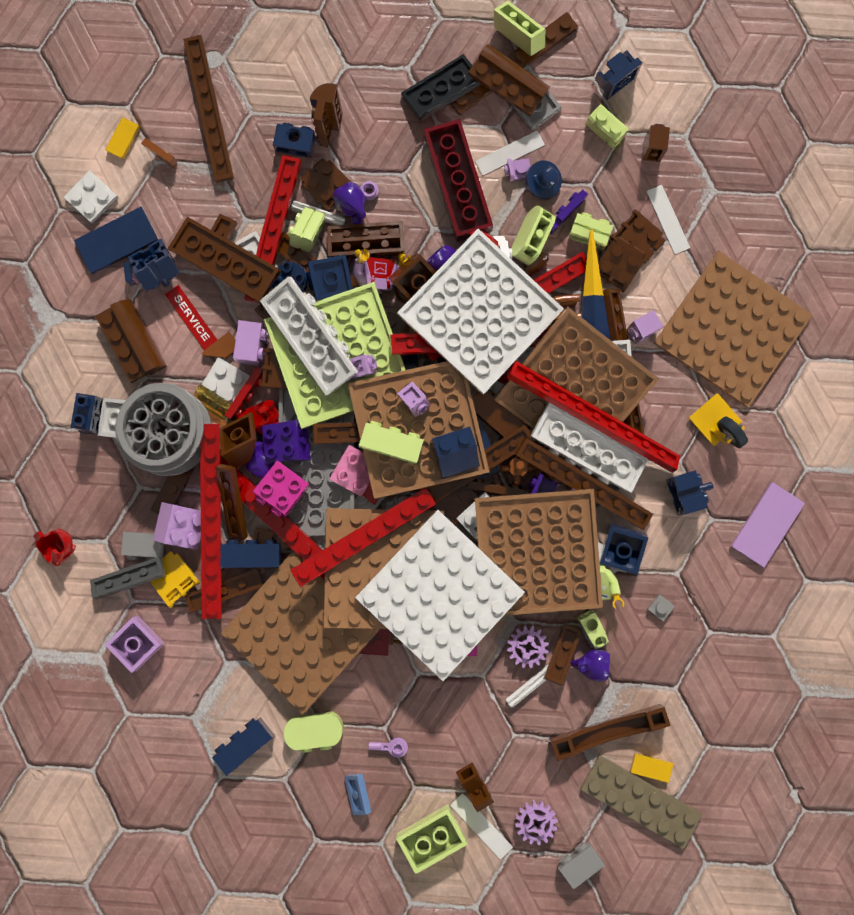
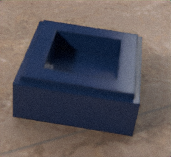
(130, 277)

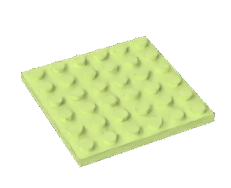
(364, 329)

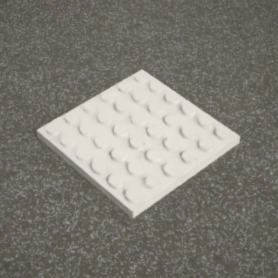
(480, 311)
(440, 595)

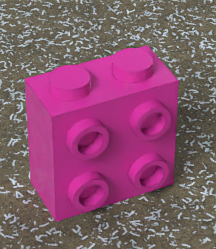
(280, 489)

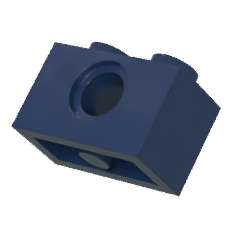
(302, 147)

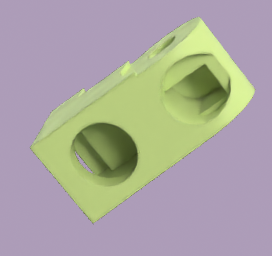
(593, 629)

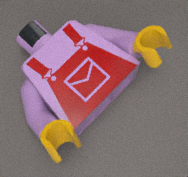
(376, 270)

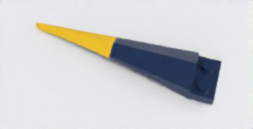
(593, 303)

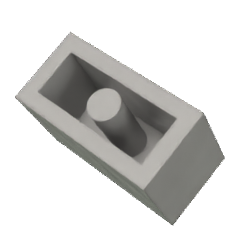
(141, 545)
(580, 864)

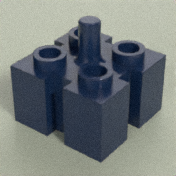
(154, 265)
(687, 492)

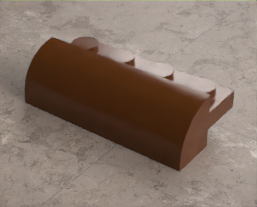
(508, 80)
(326, 111)
(377, 238)
(130, 340)

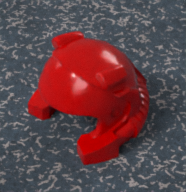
(264, 414)
(54, 546)

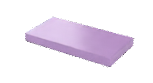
(767, 524)

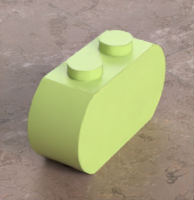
(532, 235)
(313, 731)

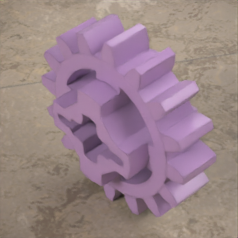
(529, 638)
(529, 825)

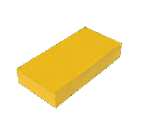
(122, 138)
(651, 767)

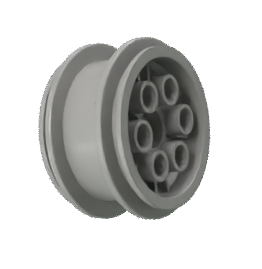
(187, 445)

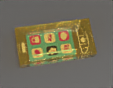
(212, 401)

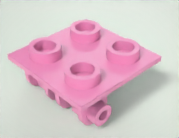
(352, 471)

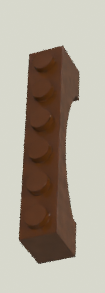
(634, 723)

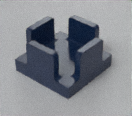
(622, 72)
(329, 276)

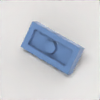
(357, 794)

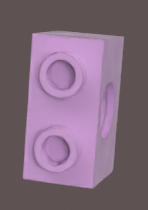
(644, 327)

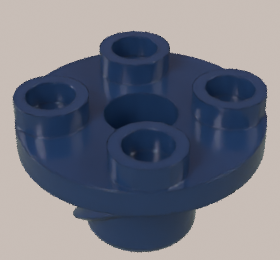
(543, 179)
(293, 270)

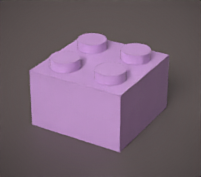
(250, 343)
(178, 526)
(134, 644)

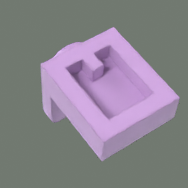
(516, 169)
(364, 365)
(414, 399)

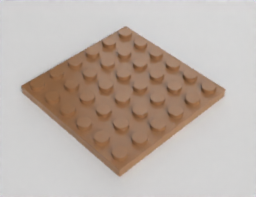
(732, 329)
(585, 365)
(449, 411)
(544, 547)
(352, 575)
(287, 640)

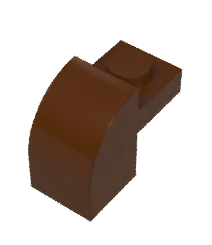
(475, 787)

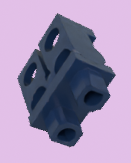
(84, 413)

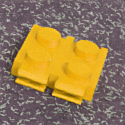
(177, 578)

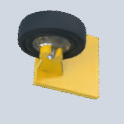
(719, 423)

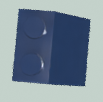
(455, 452)
(623, 548)

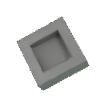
(660, 607)

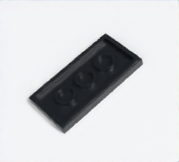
(440, 88)

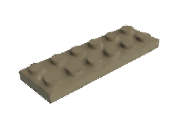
(641, 801)

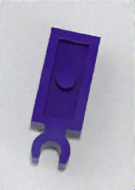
(565, 212)

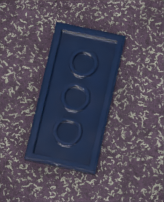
(116, 240)

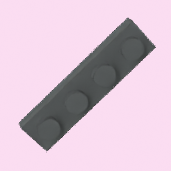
(127, 578)

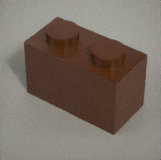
(655, 143)

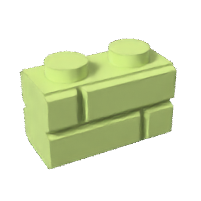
(607, 126)
(582, 226)
(306, 229)

